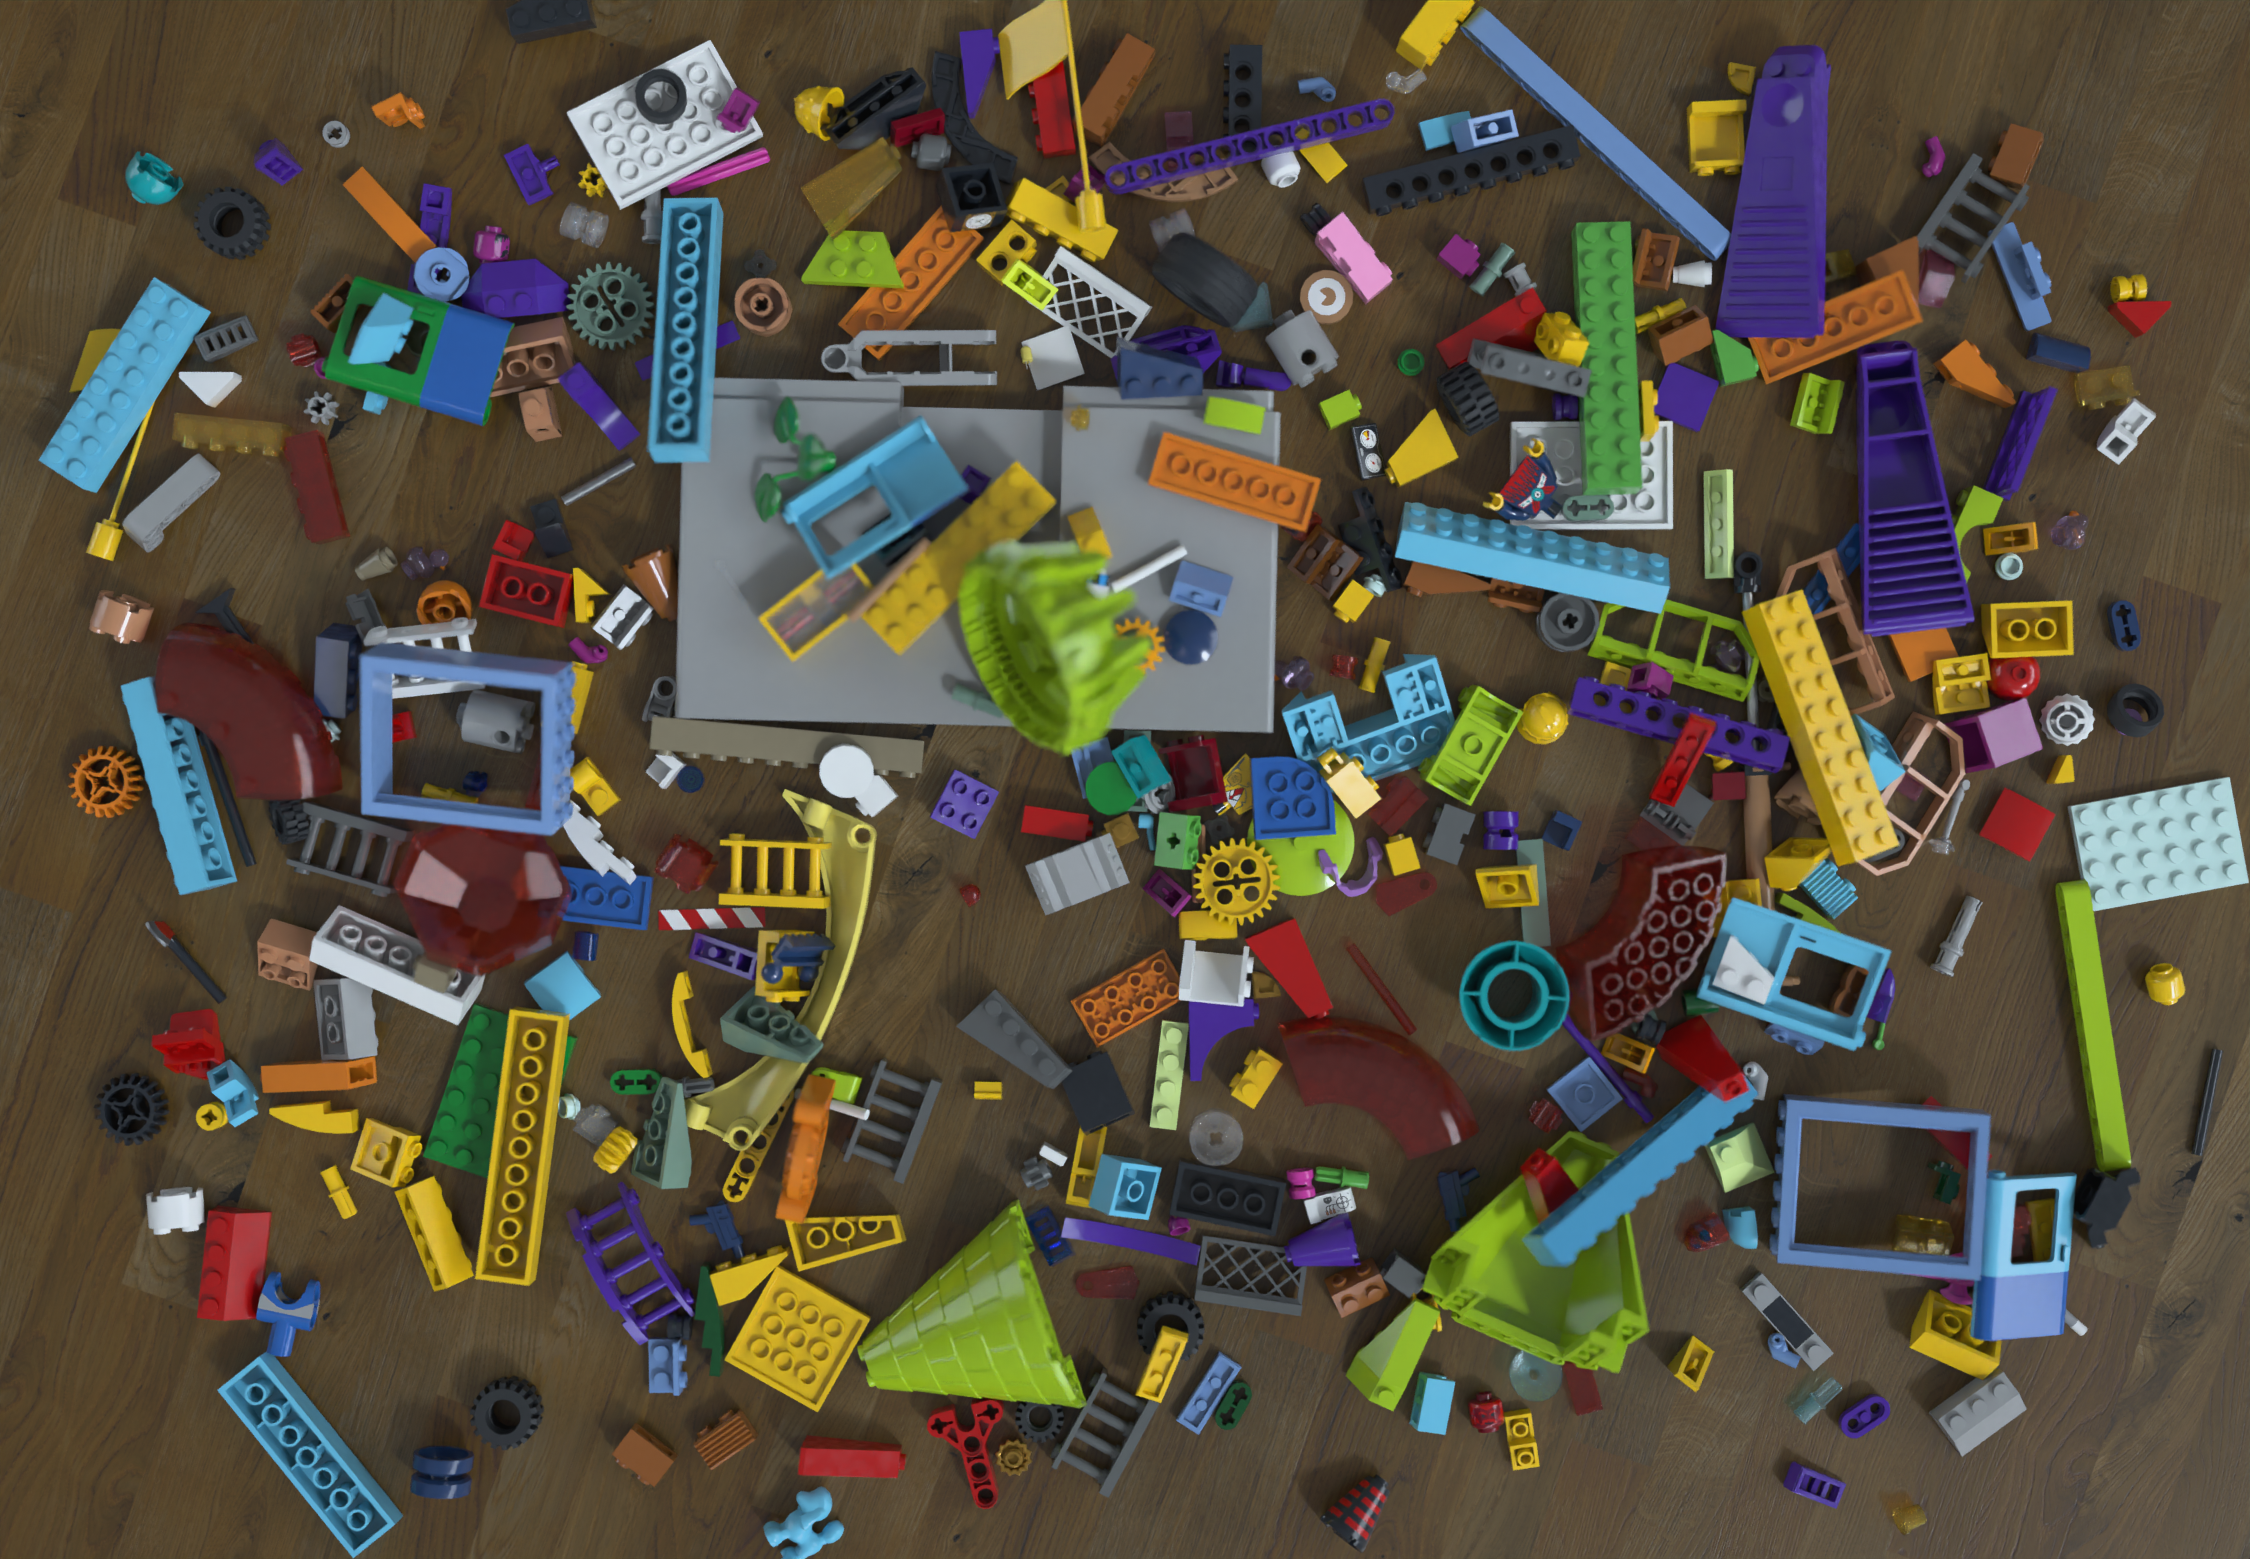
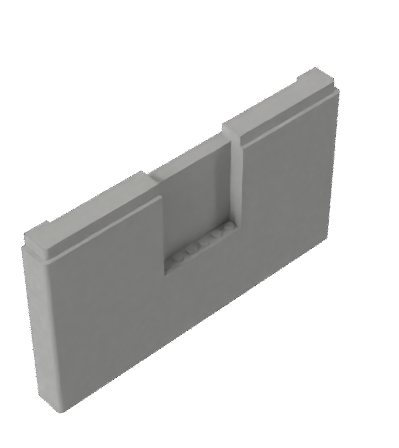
(739, 672)

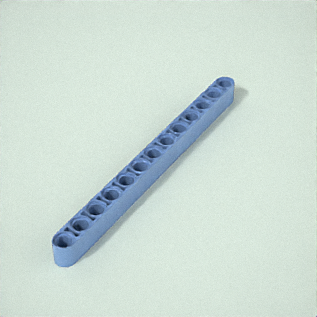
(1597, 133)

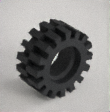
(288, 820)
(1039, 1432)

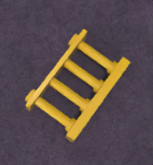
(761, 896)

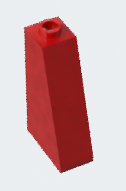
(1290, 962)
(1702, 1058)
(1546, 1183)
(850, 1458)

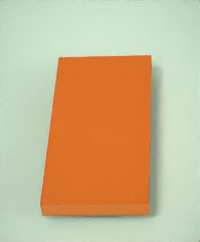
(1920, 649)
(1129, 998)

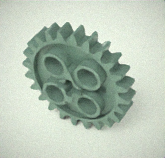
(591, 318)

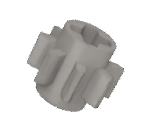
(315, 404)

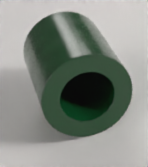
(1695, 1006)

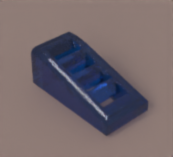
(1046, 1250)

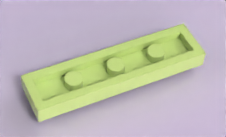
(1718, 524)
(1169, 1074)

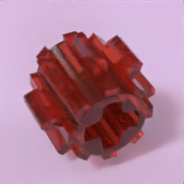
(303, 350)
(1545, 1115)

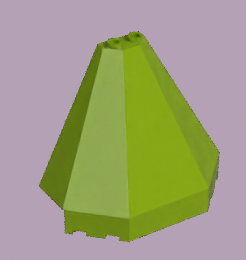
(1553, 1312)

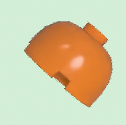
(443, 603)

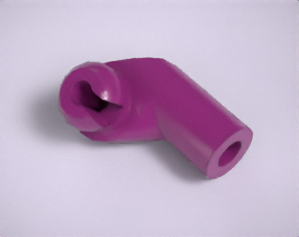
(1937, 157)
(592, 654)

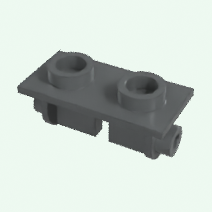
(364, 608)

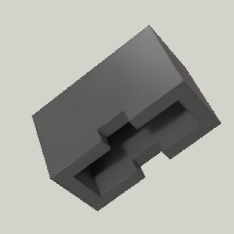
(1447, 833)
(1402, 1273)

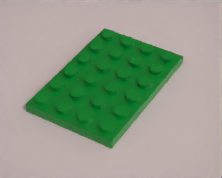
(469, 1105)

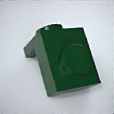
(1948, 1182)

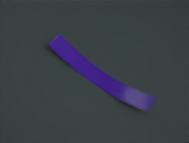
(1131, 1239)

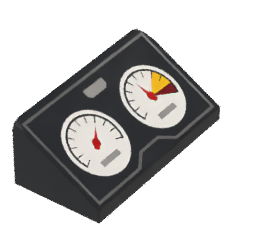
(1368, 451)

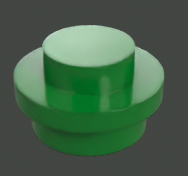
(1410, 362)

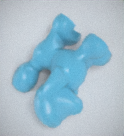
(797, 1527)

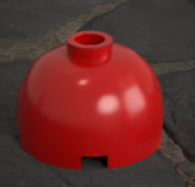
(2013, 677)

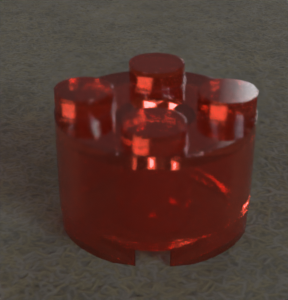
(685, 864)

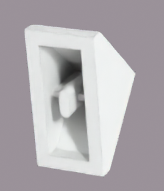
(211, 386)

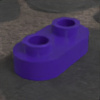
(1865, 1419)

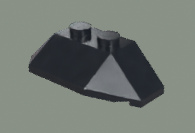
(872, 110)

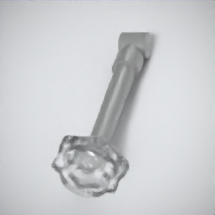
(1942, 844)

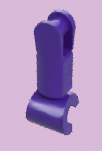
(1232, 374)

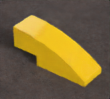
(318, 1117)
(1085, 1167)

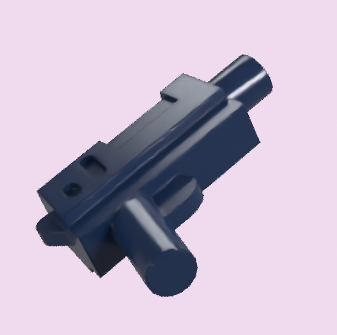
(1452, 1190)
(721, 1221)

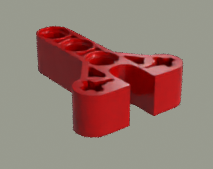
(956, 1434)

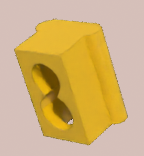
(988, 1090)

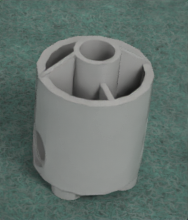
(1295, 339)
(496, 721)

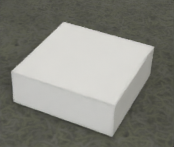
(1053, 1154)

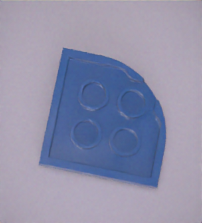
(1289, 799)

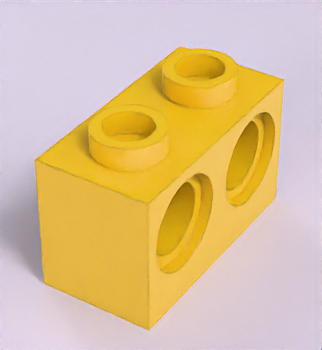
(1001, 249)

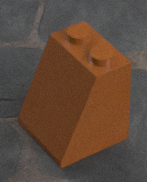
(1897, 258)

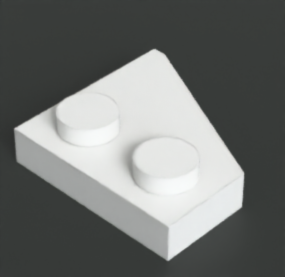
(1743, 973)

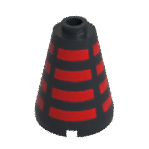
(1358, 1512)

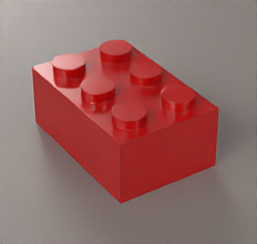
(527, 591)

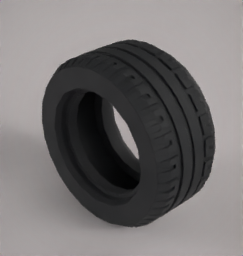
(1205, 279)

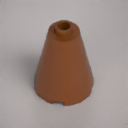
(657, 580)

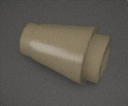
(376, 564)

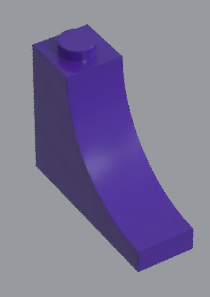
(599, 405)
(1210, 1023)

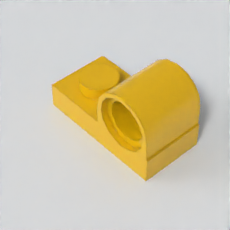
(593, 786)

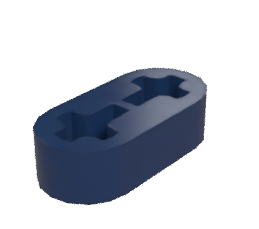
(2117, 627)

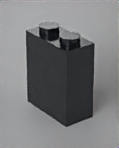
(1097, 1093)

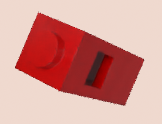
(1056, 823)

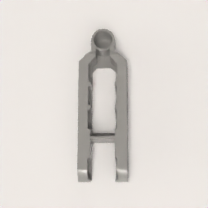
(848, 357)

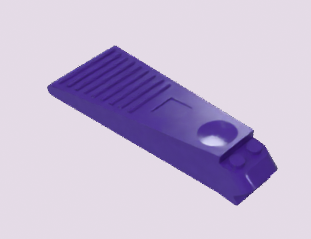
(1780, 214)
(1905, 523)

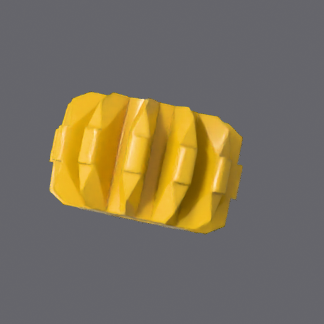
(615, 1149)

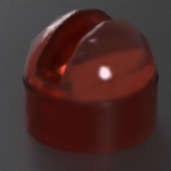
(971, 894)

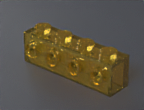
(230, 433)

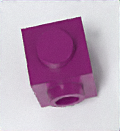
(1459, 257)

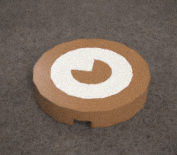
(1327, 296)

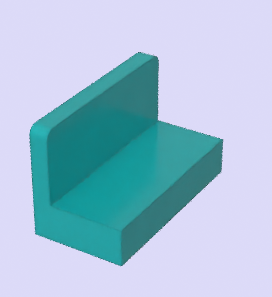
(1141, 765)

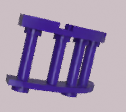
(607, 1277)

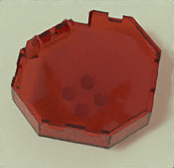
(482, 895)

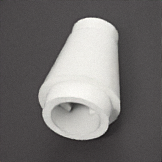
(1693, 274)

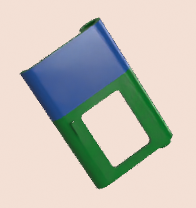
(455, 365)

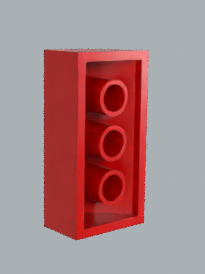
(233, 1263)

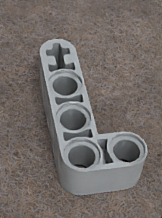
(167, 502)

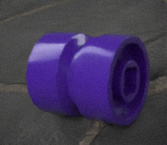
(1500, 820)

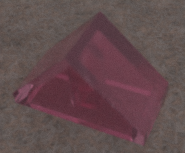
(1935, 279)

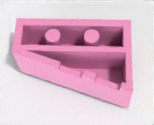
(1353, 258)

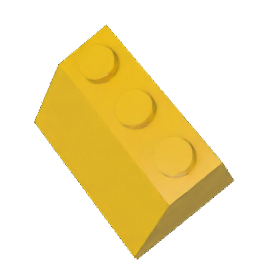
(2028, 629)
(1944, 1334)

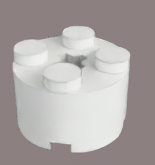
(175, 1210)

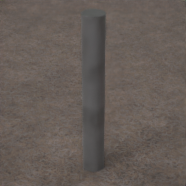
(598, 481)

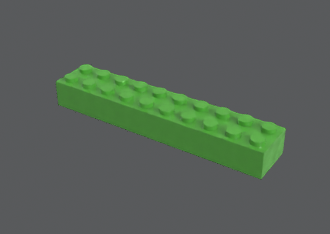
(1607, 320)

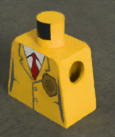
(1237, 788)

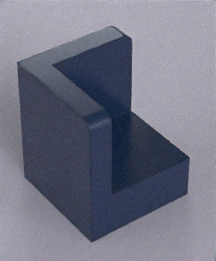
(1561, 830)

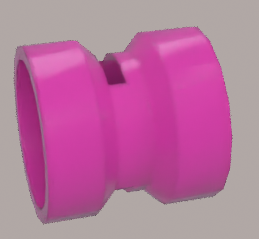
(1301, 1183)

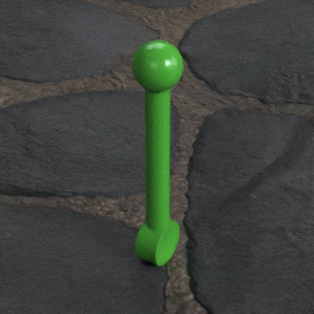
(1878, 1043)

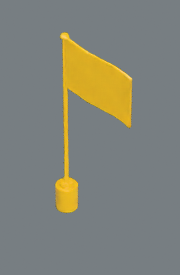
(1032, 48)
(105, 535)

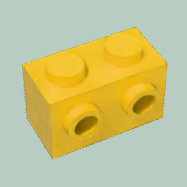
(1561, 339)
(1255, 1077)

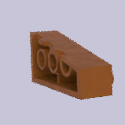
(1114, 89)

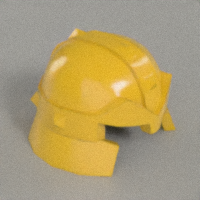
(812, 108)
(1543, 718)

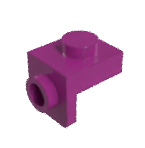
(738, 111)

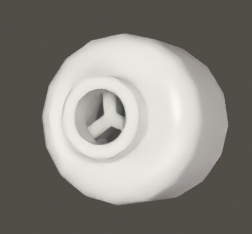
(1281, 169)

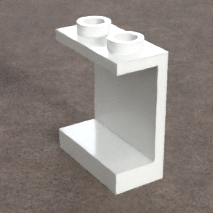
(1214, 976)

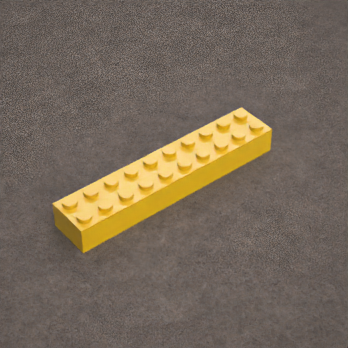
(1820, 728)
(522, 1146)

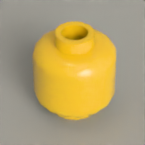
(2165, 983)

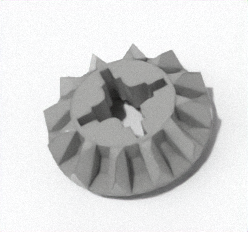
(1159, 803)

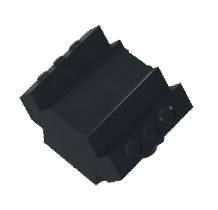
(2102, 1201)

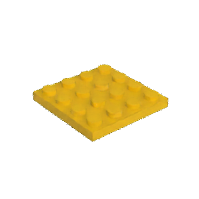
(797, 1338)

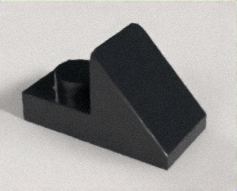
(551, 528)

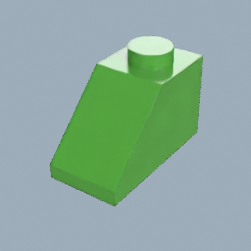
(1732, 360)

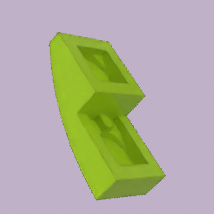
(1234, 415)

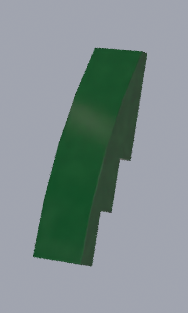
(709, 1311)

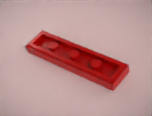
(1682, 759)

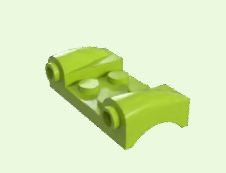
(1471, 745)

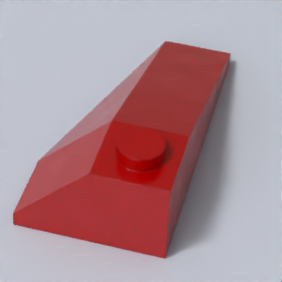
(1508, 325)

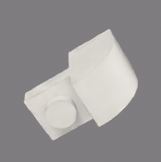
(2122, 431)

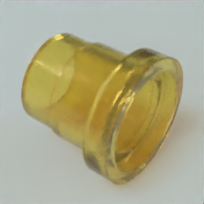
(1909, 1518)

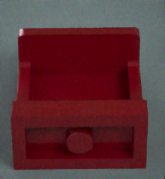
(1195, 773)

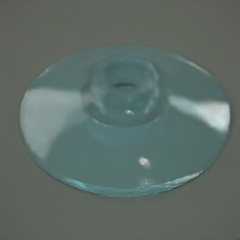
(1545, 1385)

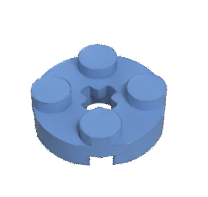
(441, 258)

